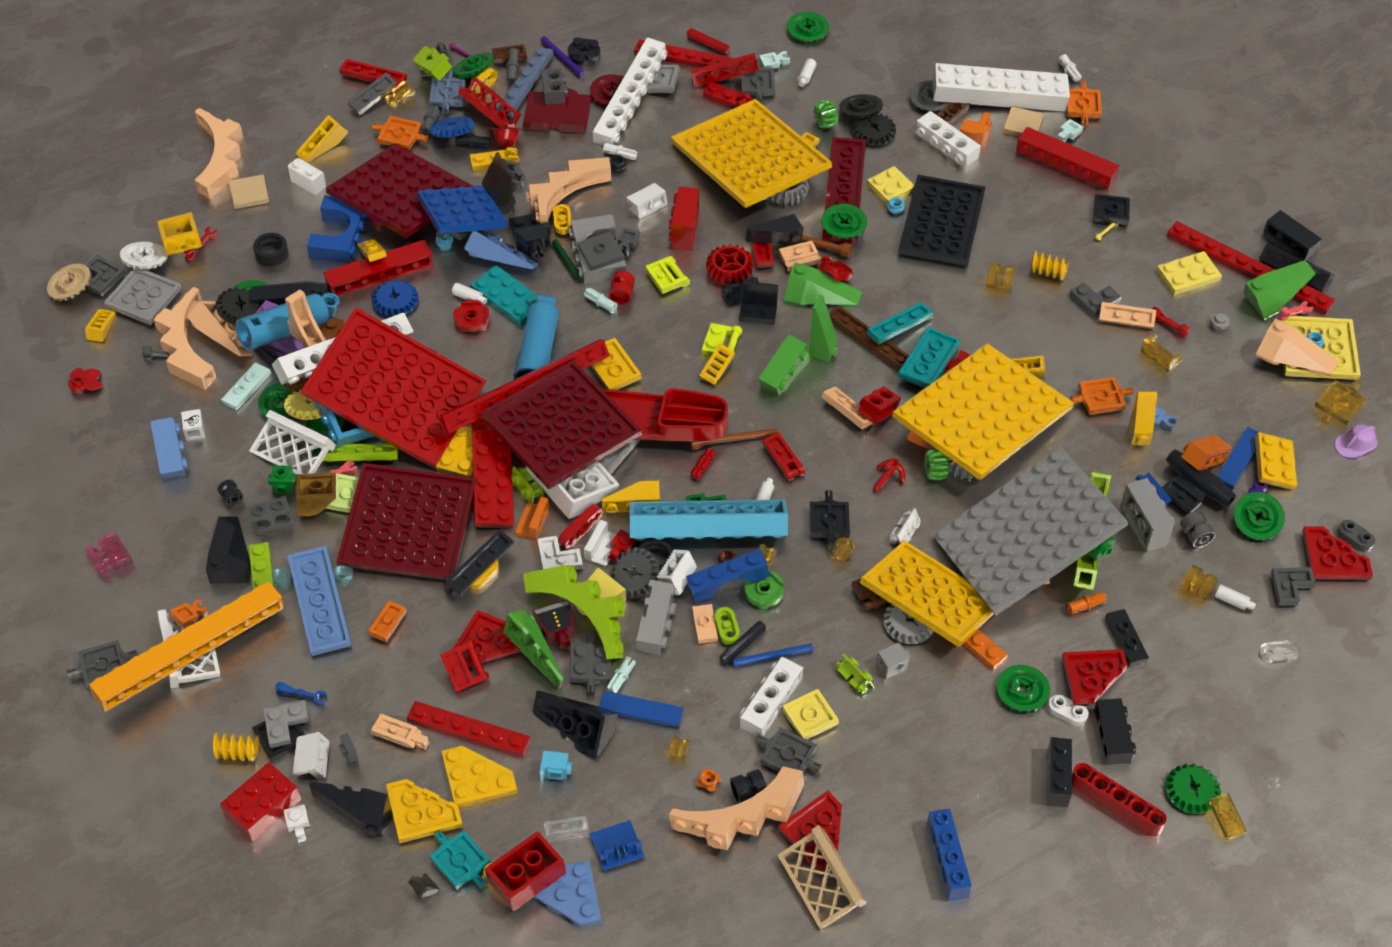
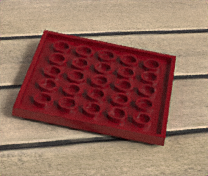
(388, 188)
(561, 424)
(407, 521)

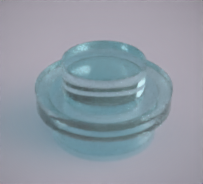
(343, 574)
(282, 577)

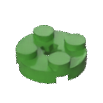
(765, 599)

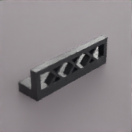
(1281, 258)
(479, 563)

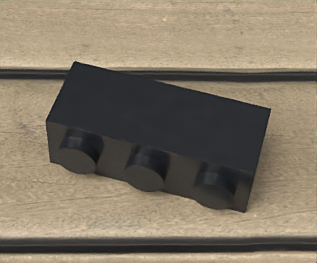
(1292, 235)
(1114, 731)
(1059, 772)

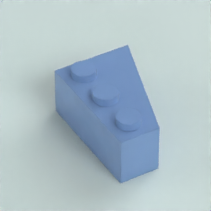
(169, 448)

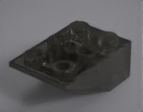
(499, 184)

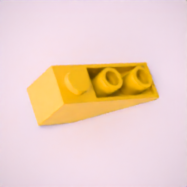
(638, 492)

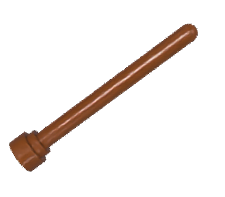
(843, 249)
(695, 445)

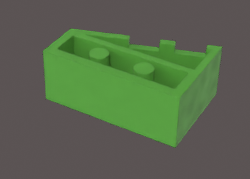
(785, 365)

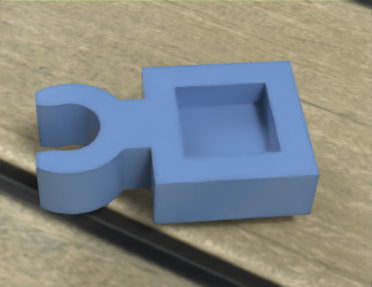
(1162, 419)

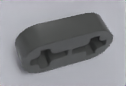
(517, 173)

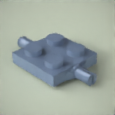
(446, 93)

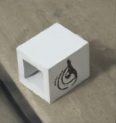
(193, 424)

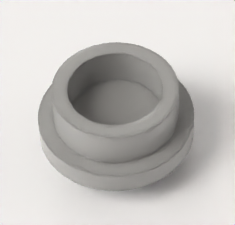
(1220, 321)

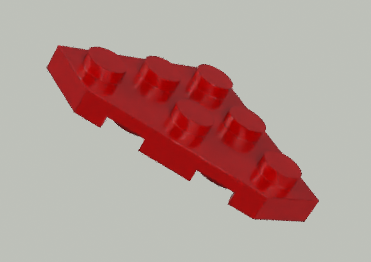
(1334, 557)
(488, 637)
(1092, 673)
(823, 812)

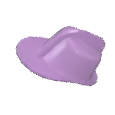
(1357, 441)

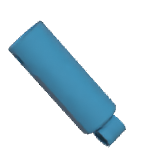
(272, 323)
(537, 336)

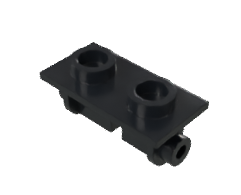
(733, 292)

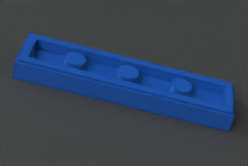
(1239, 458)
(642, 709)

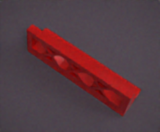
(725, 70)
(486, 108)

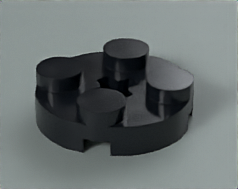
(591, 49)

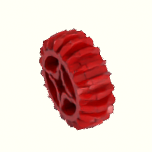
(730, 261)

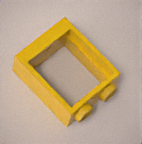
(186, 235)

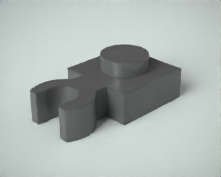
(628, 239)
(348, 750)

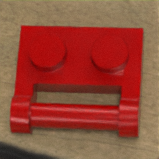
(458, 669)

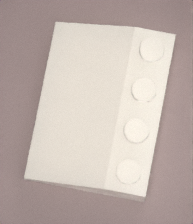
(581, 489)

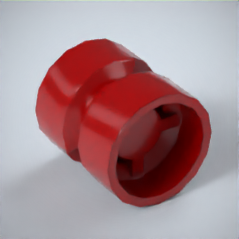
(621, 287)

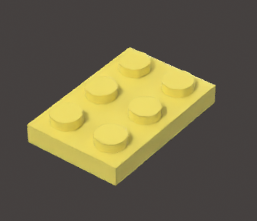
(1189, 273)

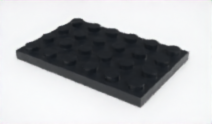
(942, 220)

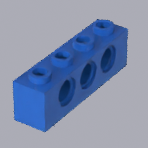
(949, 854)

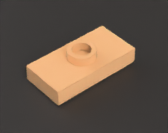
(704, 623)

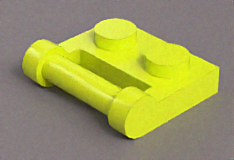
(663, 278)
(717, 335)

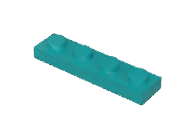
(900, 323)

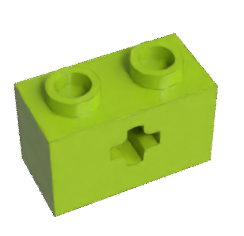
(432, 62)

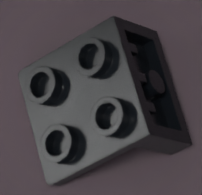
(758, 302)

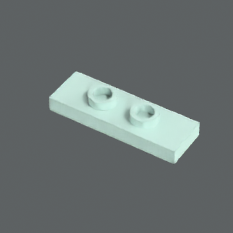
(246, 386)

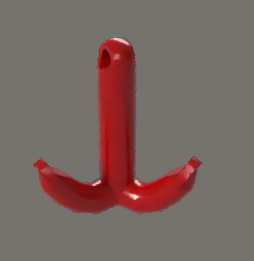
(891, 465)

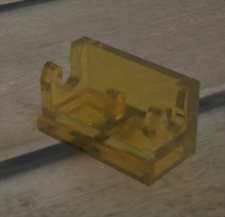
(1159, 354)

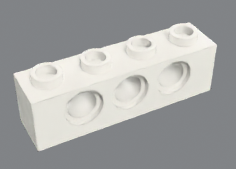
(947, 139)
(759, 723)

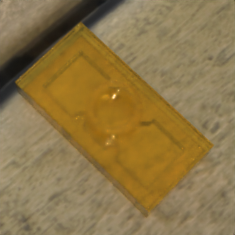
(1227, 816)

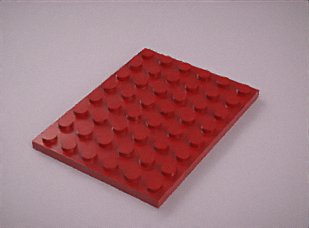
(391, 386)

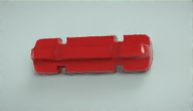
(702, 464)

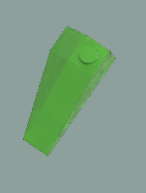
(808, 283)
(1274, 289)
(823, 336)
(526, 635)

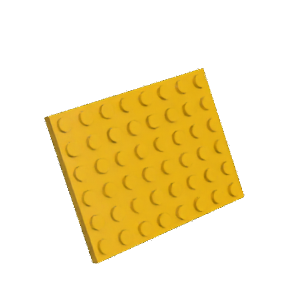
(751, 153)
(983, 411)

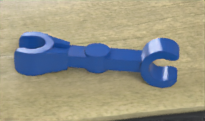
(283, 689)

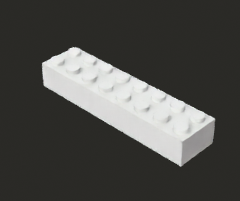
(1000, 87)

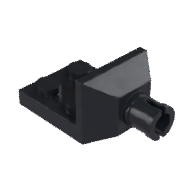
(530, 236)

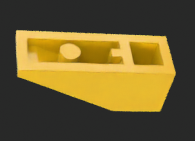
(323, 139)
(1142, 418)

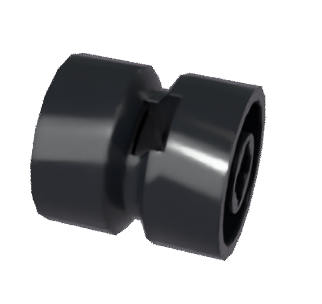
(748, 786)

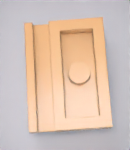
(801, 253)

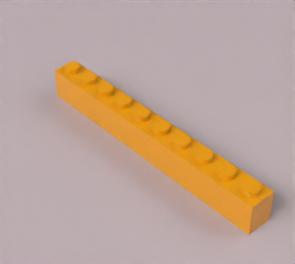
(185, 646)

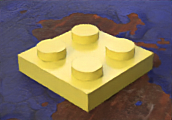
(890, 184)
(810, 714)

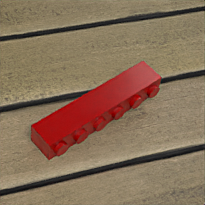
(1067, 158)
(366, 273)

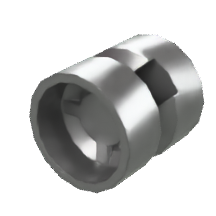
(1197, 529)

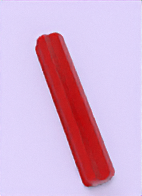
(708, 41)

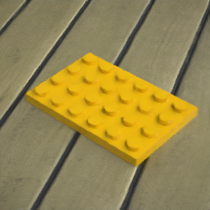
(928, 593)

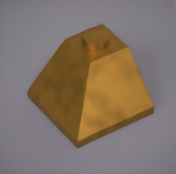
(314, 492)

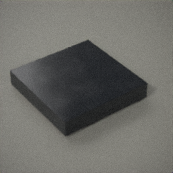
(1111, 209)
(274, 753)

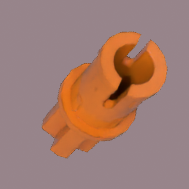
(1086, 603)

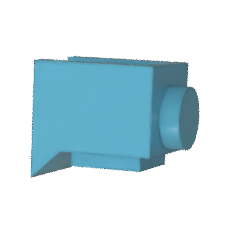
(555, 766)

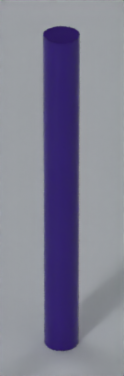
(562, 56)

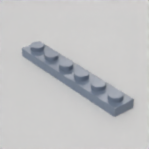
(527, 78)

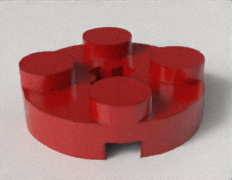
(837, 269)
(477, 323)

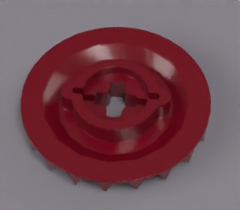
(602, 86)

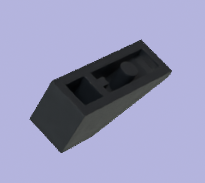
(777, 231)

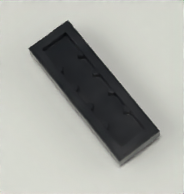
(1127, 637)

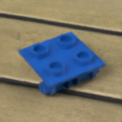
(617, 845)

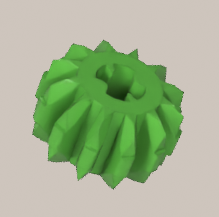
(825, 114)
(936, 465)

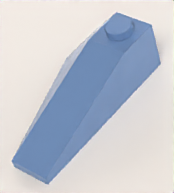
(489, 246)

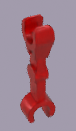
(190, 254)
(1181, 329)

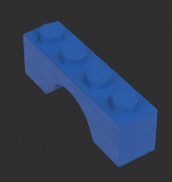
(708, 581)

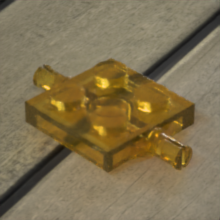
(1341, 402)

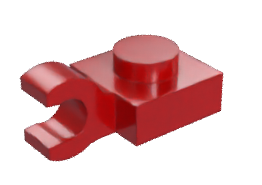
(620, 543)

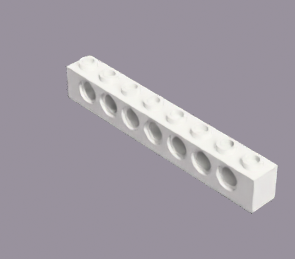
(630, 92)
(285, 366)

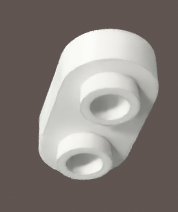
(1067, 710)

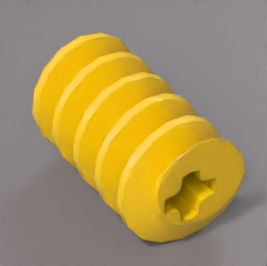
(1049, 266)
(235, 748)

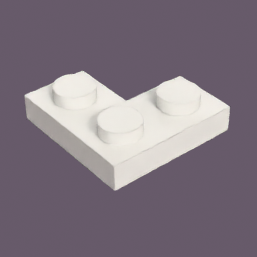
(552, 556)

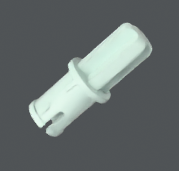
(600, 300)
(620, 675)

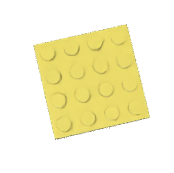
(1338, 342)

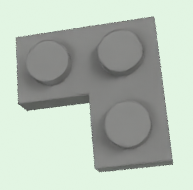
(282, 716)

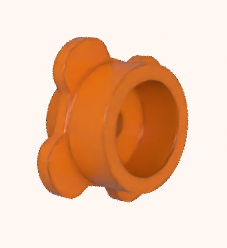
(708, 774)

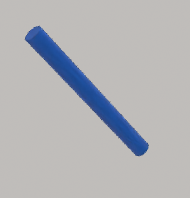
(773, 655)

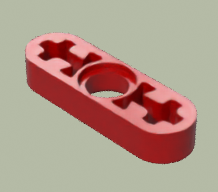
(580, 526)

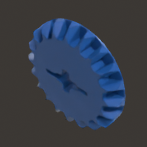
(452, 127)
(385, 304)

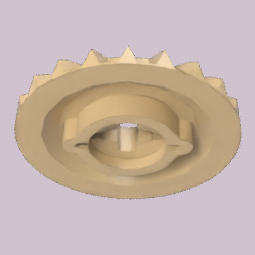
(69, 282)

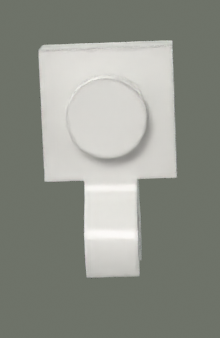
(296, 821)

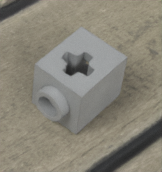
(893, 660)

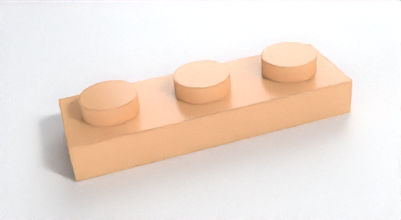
(1127, 315)
(846, 406)

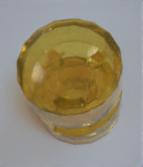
(994, 275)
(1198, 581)

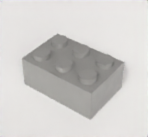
(1147, 514)

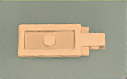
(399, 732)

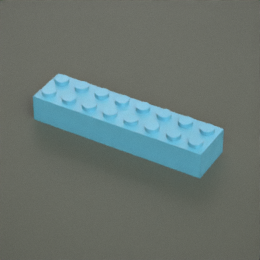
(708, 519)

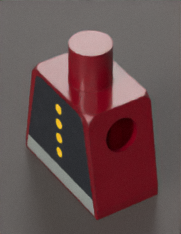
(556, 623)

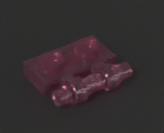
(115, 552)

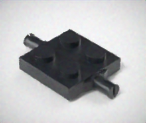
(829, 519)

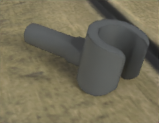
(149, 354)

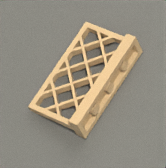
(839, 871)

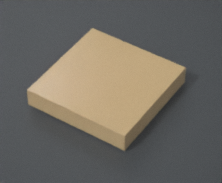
(1020, 119)
(249, 191)

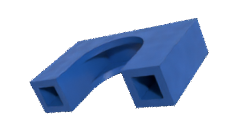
(341, 246)

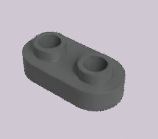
(1355, 535)

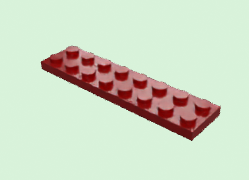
(493, 472)

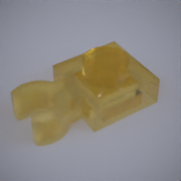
(402, 93)

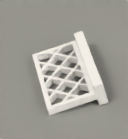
(295, 430)
(166, 630)

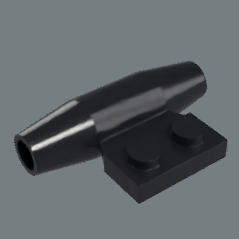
(1193, 485)

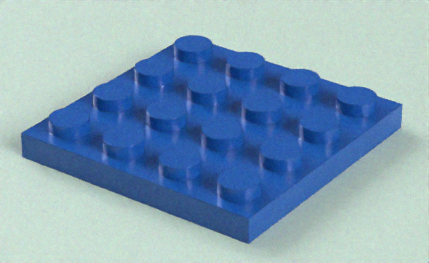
(461, 209)

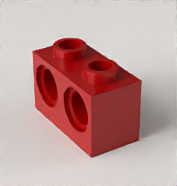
(879, 405)

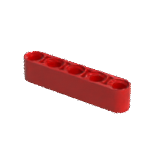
(1122, 808)

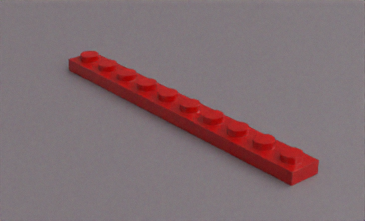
(1242, 263)
(472, 409)

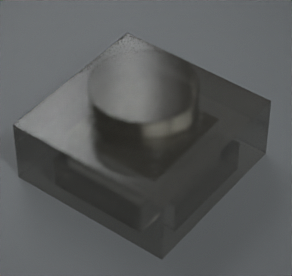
(423, 885)

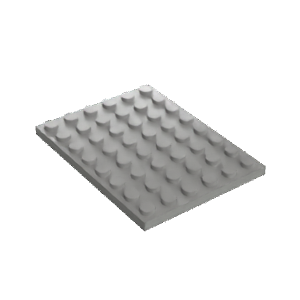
(1029, 530)

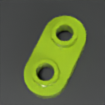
(727, 627)

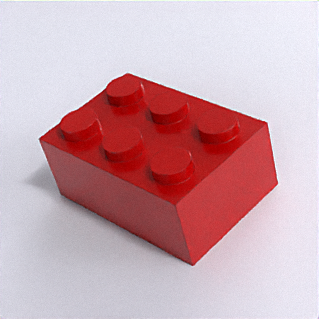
(685, 218)
(260, 801)
(525, 871)

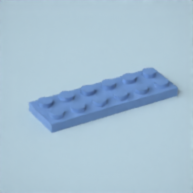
(319, 601)

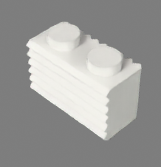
(306, 176)
(676, 569)

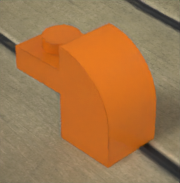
(979, 130)

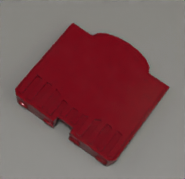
(566, 117)

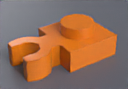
(186, 614)

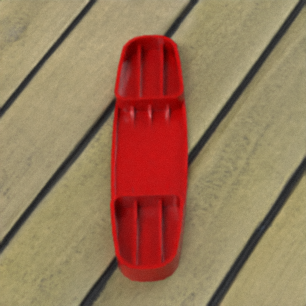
(675, 415)

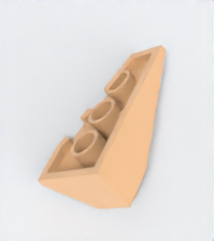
(207, 320)
(1290, 347)

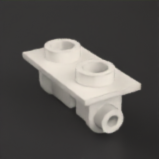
(909, 522)

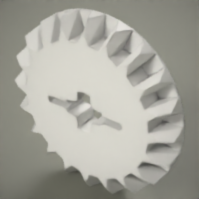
(133, 255)

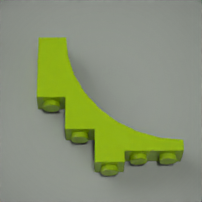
(1087, 566)
(585, 595)

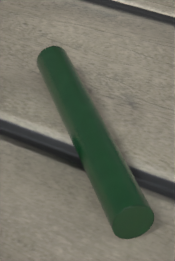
(566, 259)

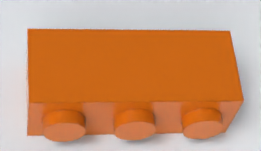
(1206, 452)

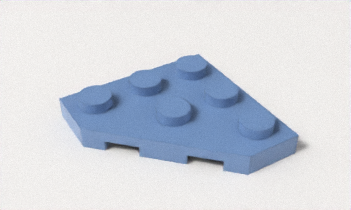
(574, 895)

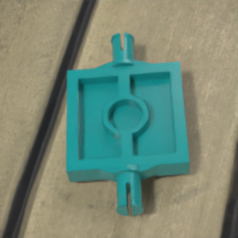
(459, 859)

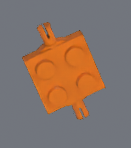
(1084, 103)
(399, 132)
(1102, 395)

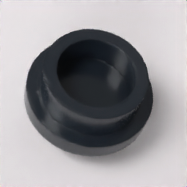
(617, 163)

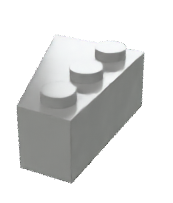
(656, 618)

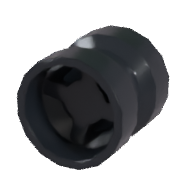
(230, 493)

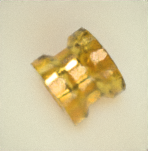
(844, 549)
(769, 554)
(679, 747)

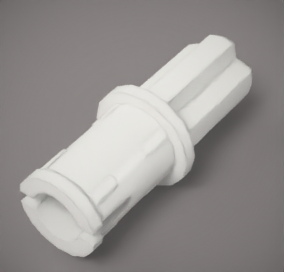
(1069, 67)
(619, 150)

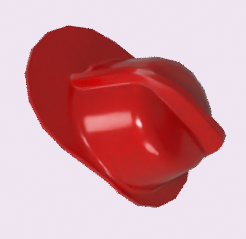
(506, 136)

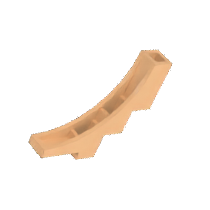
(226, 151)
(561, 184)
(301, 321)
(183, 360)
(746, 817)

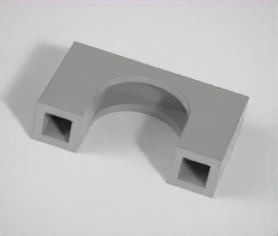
(588, 228)

